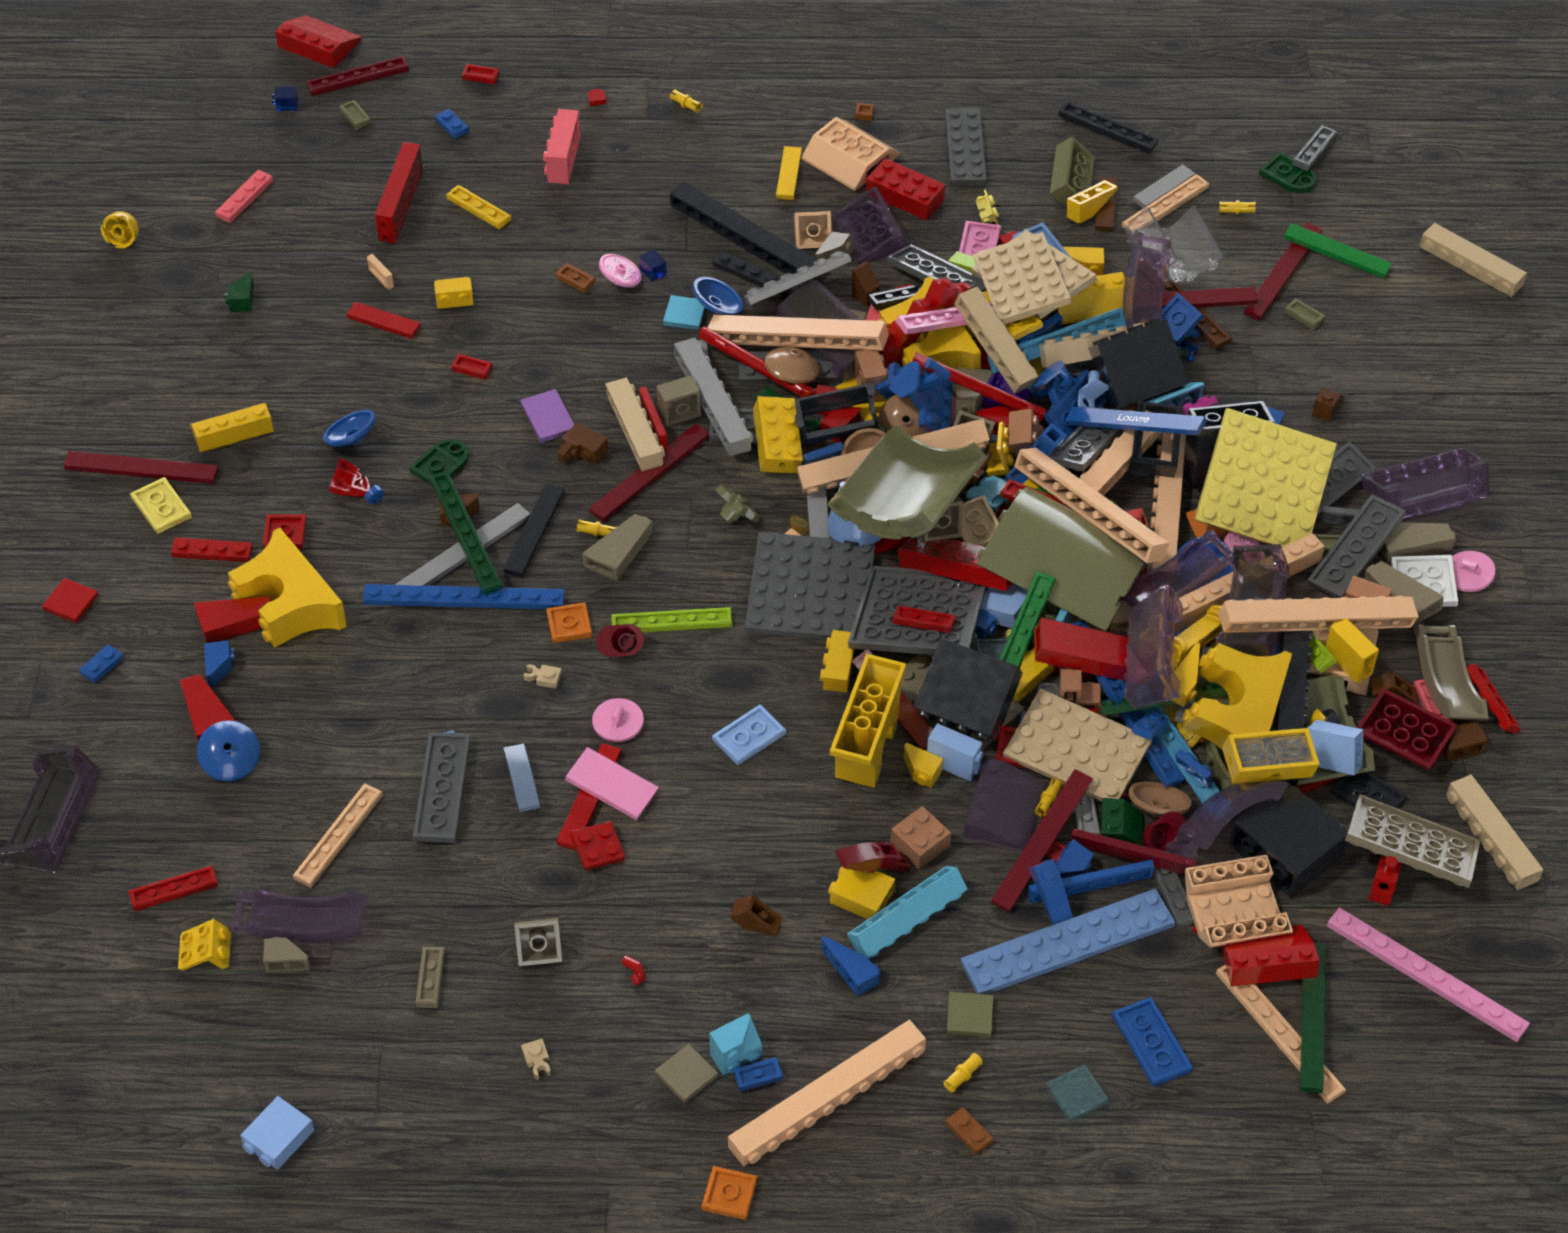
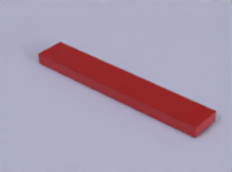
(584, 804)

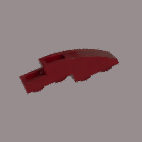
(871, 856)

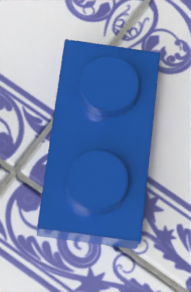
(451, 123)
(101, 664)
(1150, 725)
(1190, 764)
(758, 1074)

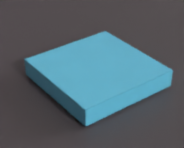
(684, 313)

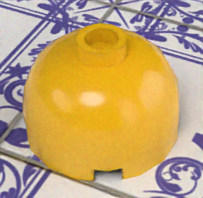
(120, 229)

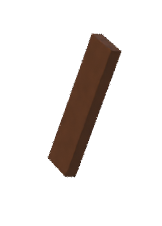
(1105, 214)

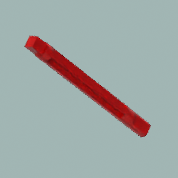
(751, 360)
(983, 388)

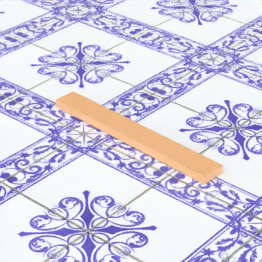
(1278, 1030)

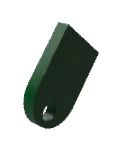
(1290, 177)
(441, 459)

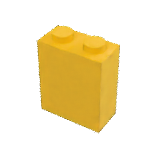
(1351, 650)
(861, 891)

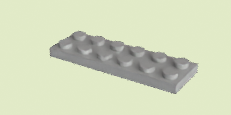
(789, 280)

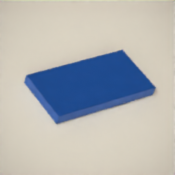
(1152, 1041)

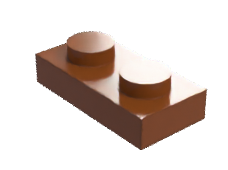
(575, 278)
(969, 1131)

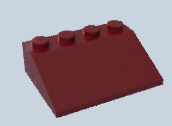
(1407, 729)

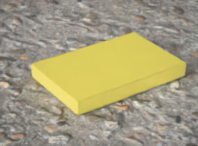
(161, 505)

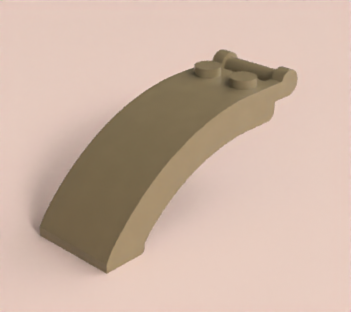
(1447, 674)

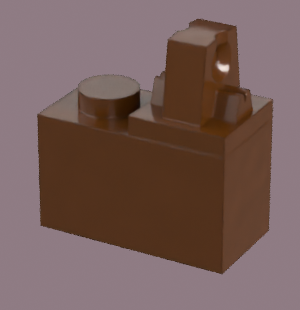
(583, 443)

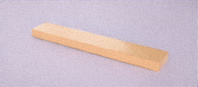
(1173, 199)
(337, 835)

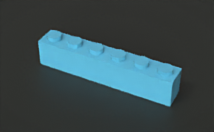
(907, 911)

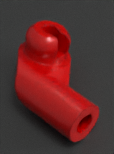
(639, 974)

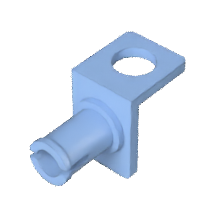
(1091, 390)

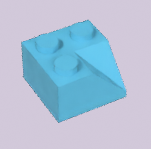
(735, 1044)

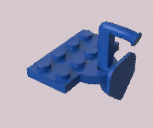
(928, 392)
(1062, 393)

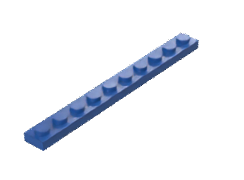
(462, 596)
(1156, 754)

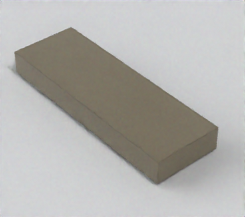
(430, 977)

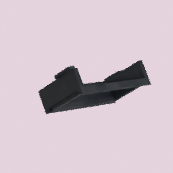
(832, 401)
(1144, 466)

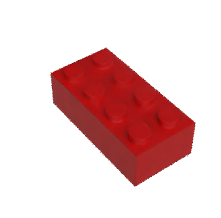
(907, 188)

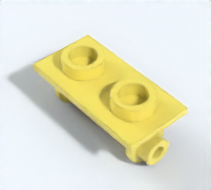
(985, 206)

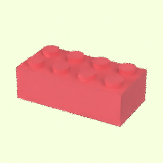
(562, 146)

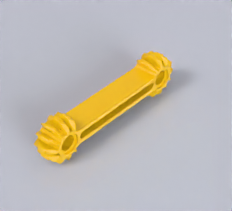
(1200, 632)

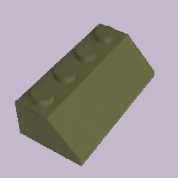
(1071, 170)

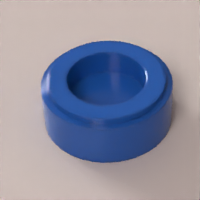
(374, 494)

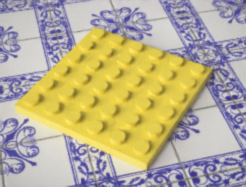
(1264, 480)

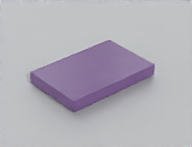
(547, 415)

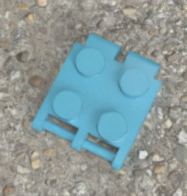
(991, 489)

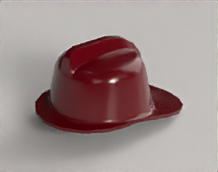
(620, 640)
(1163, 830)

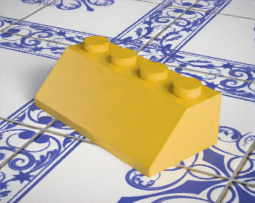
(1094, 300)
(232, 427)

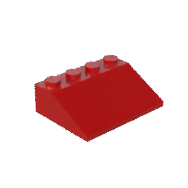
(316, 40)
(1271, 959)

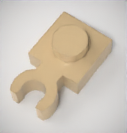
(545, 676)
(537, 1056)

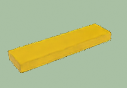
(788, 173)
(478, 207)

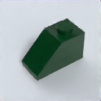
(240, 294)

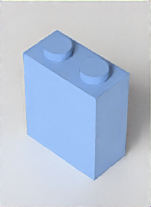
(1004, 604)
(1337, 746)
(959, 752)
(277, 1133)

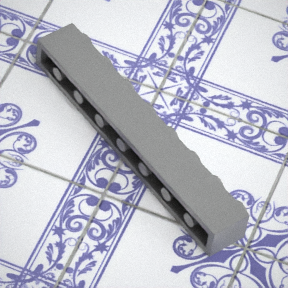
(713, 397)

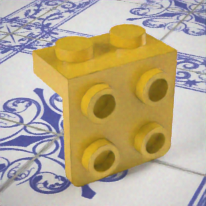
(453, 292)
(1003, 458)
(205, 943)

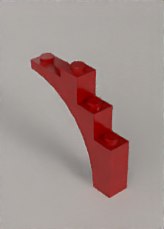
(940, 296)

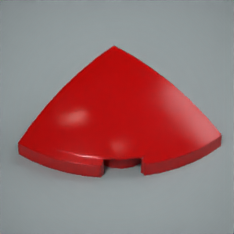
(348, 480)

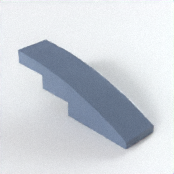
(521, 777)

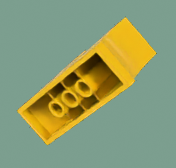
(947, 345)
(300, 594)
(1252, 690)
(868, 721)

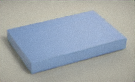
(749, 734)

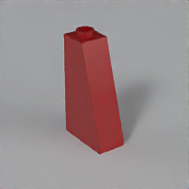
(229, 617)
(203, 704)

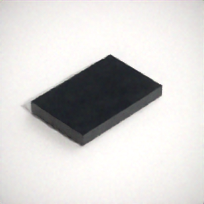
(1368, 785)

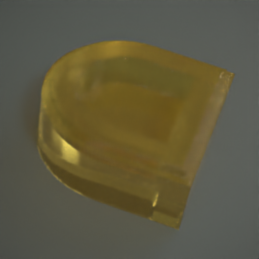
(798, 524)

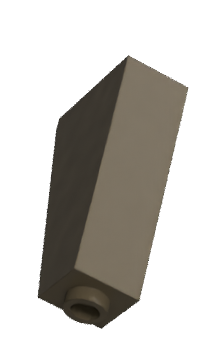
(967, 399)
(1418, 540)
(618, 548)
(1425, 599)

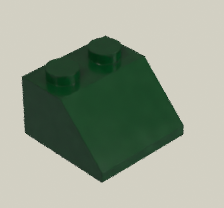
(1121, 821)

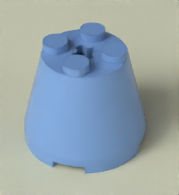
(842, 530)

